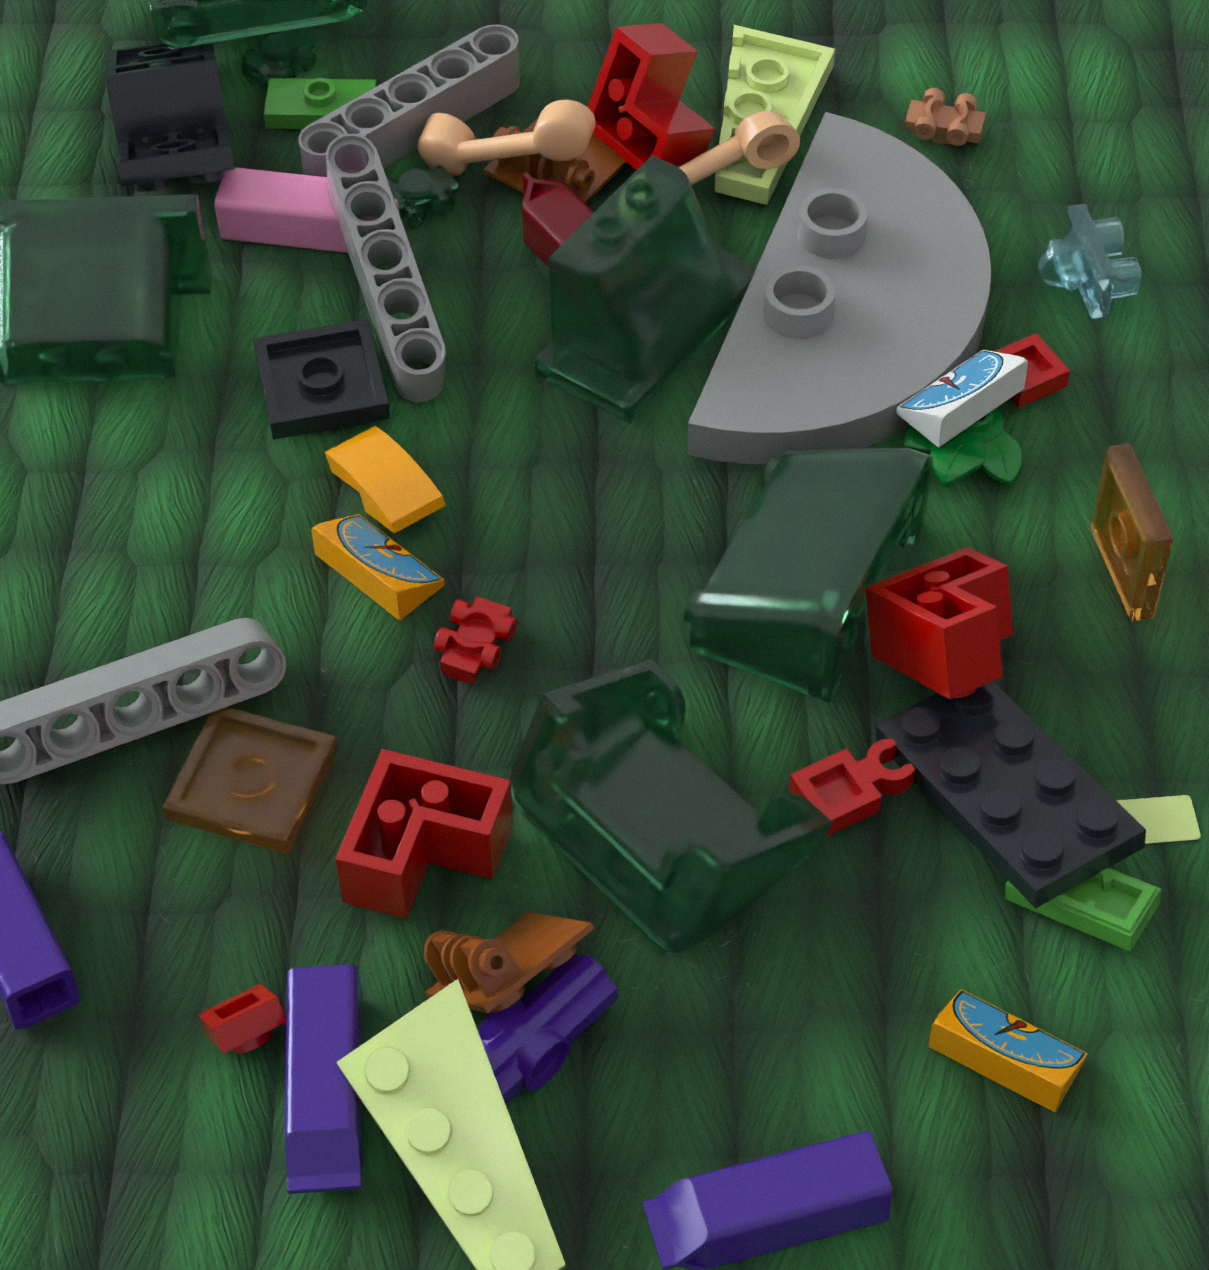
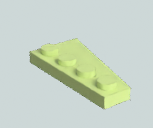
(772, 76)
(451, 1128)

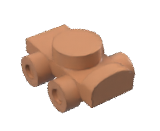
(945, 123)

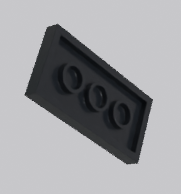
(1012, 791)

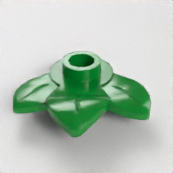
(977, 446)

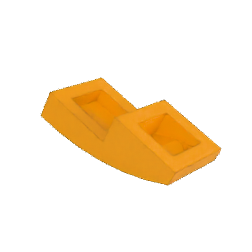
(386, 477)

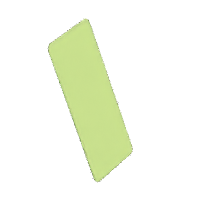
(1164, 818)

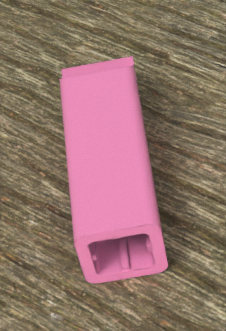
(278, 210)

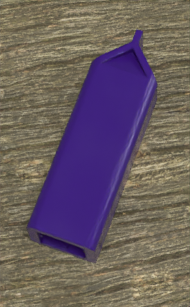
(32, 965)
(320, 1105)
(770, 1204)

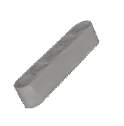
(392, 115)
(385, 290)
(157, 707)

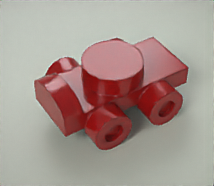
(476, 638)

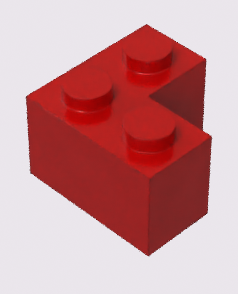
(640, 97)
(943, 621)
(417, 817)

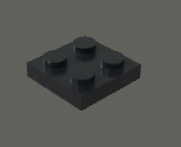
(321, 379)

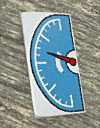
(964, 395)

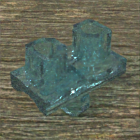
(1084, 261)

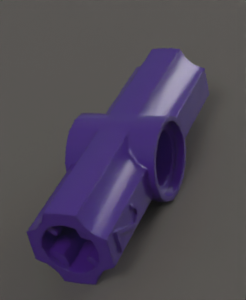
(535, 1034)

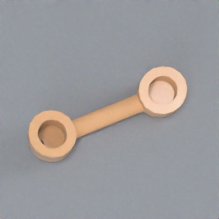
(559, 135)
(761, 138)

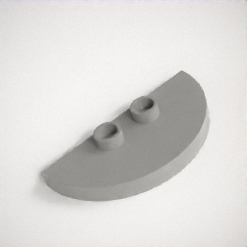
(853, 306)

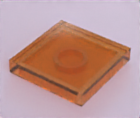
(1131, 532)
(250, 778)

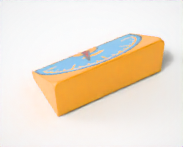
(375, 564)
(1006, 1049)

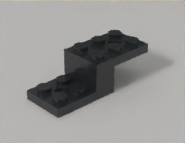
(167, 115)

